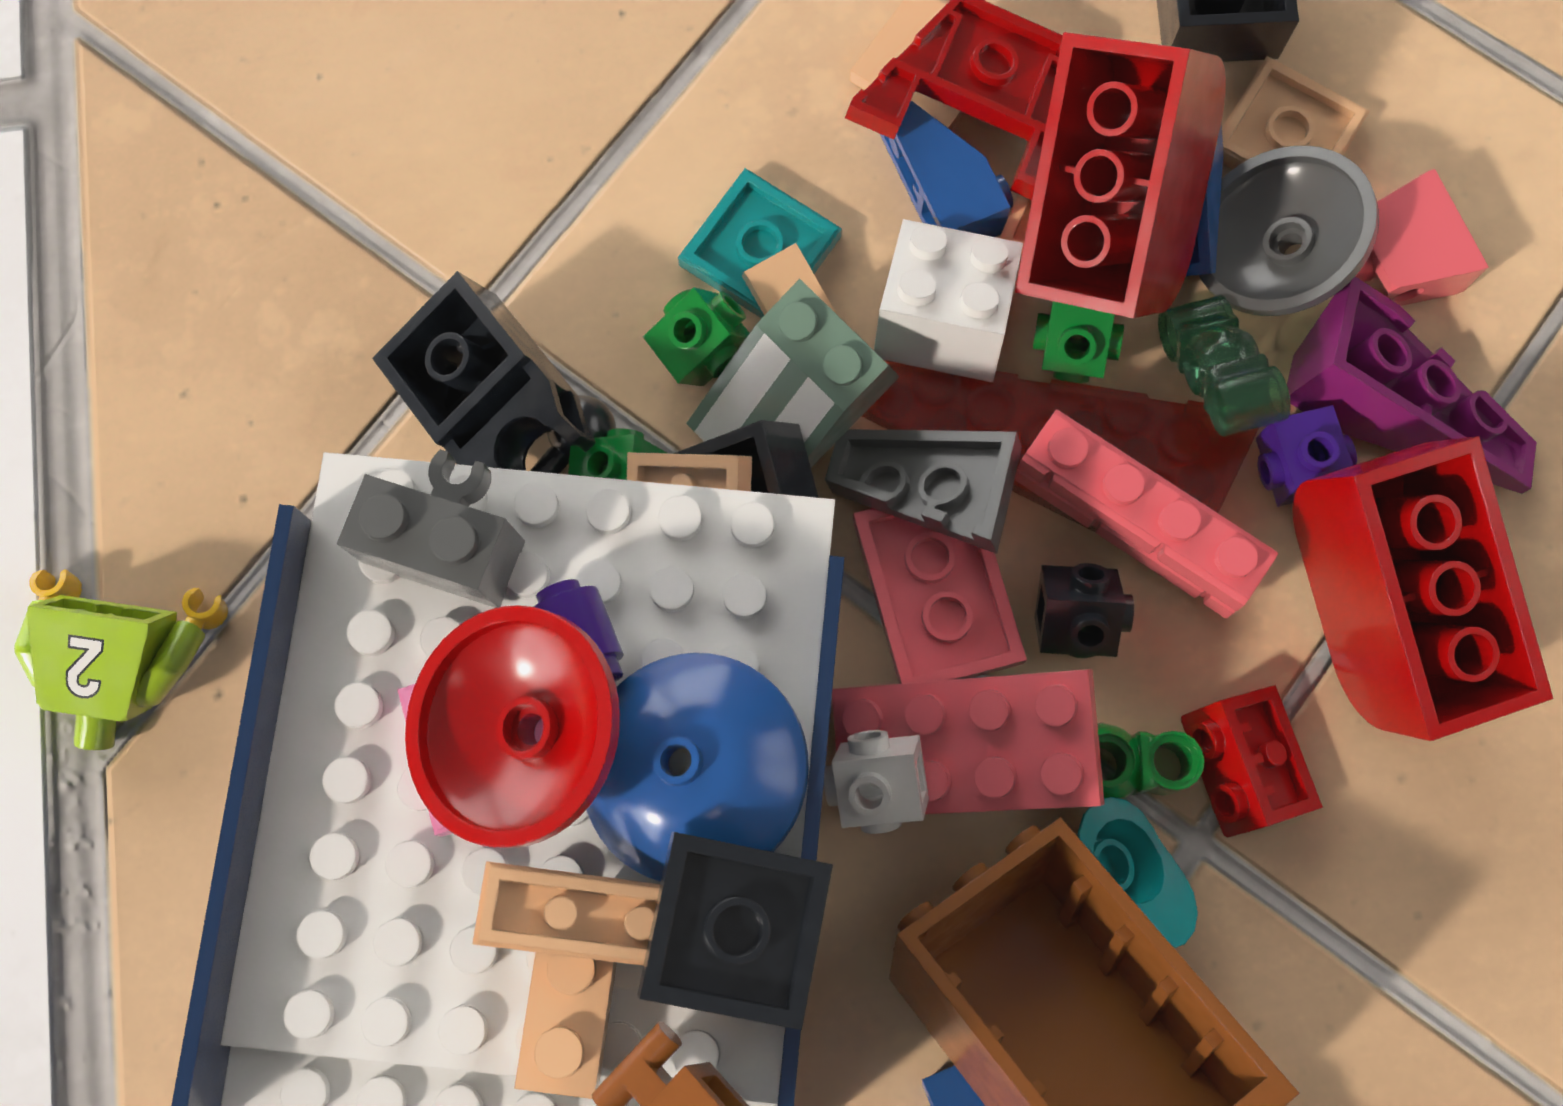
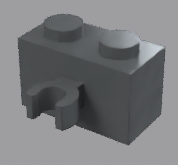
(435, 535)

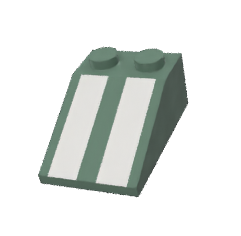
(796, 369)

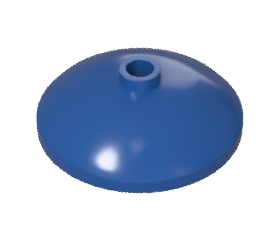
(743, 770)

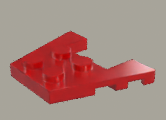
(978, 64)

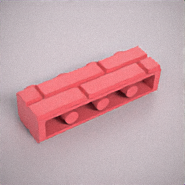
(1144, 515)

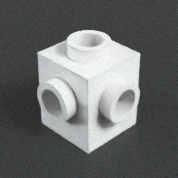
(877, 781)

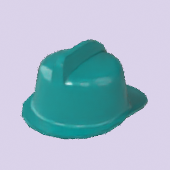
(1142, 866)

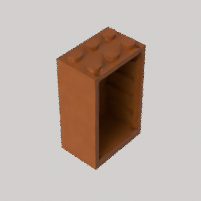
(1068, 993)

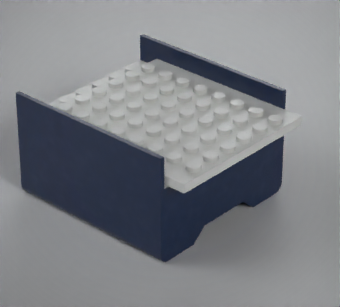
(333, 909)

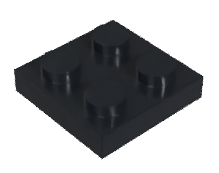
(735, 931)

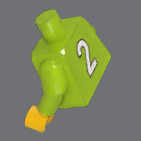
(105, 656)

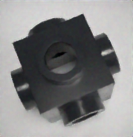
(1082, 610)

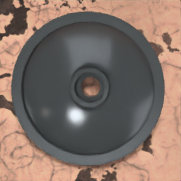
(1285, 201)

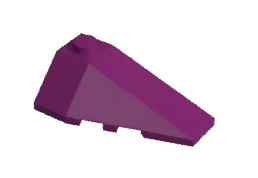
(1396, 389)

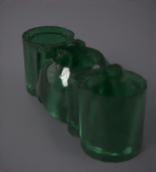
(1224, 366)

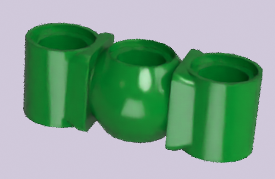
(1136, 765)

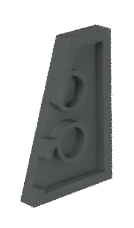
(931, 478)

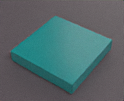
(749, 227)

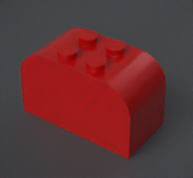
(1122, 174)
(1420, 590)

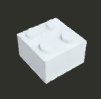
(947, 300)

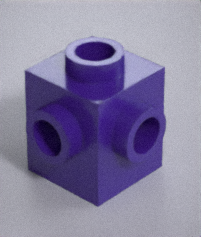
(1300, 450)

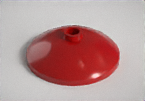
(477, 720)

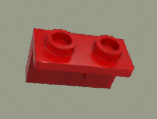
(1251, 761)

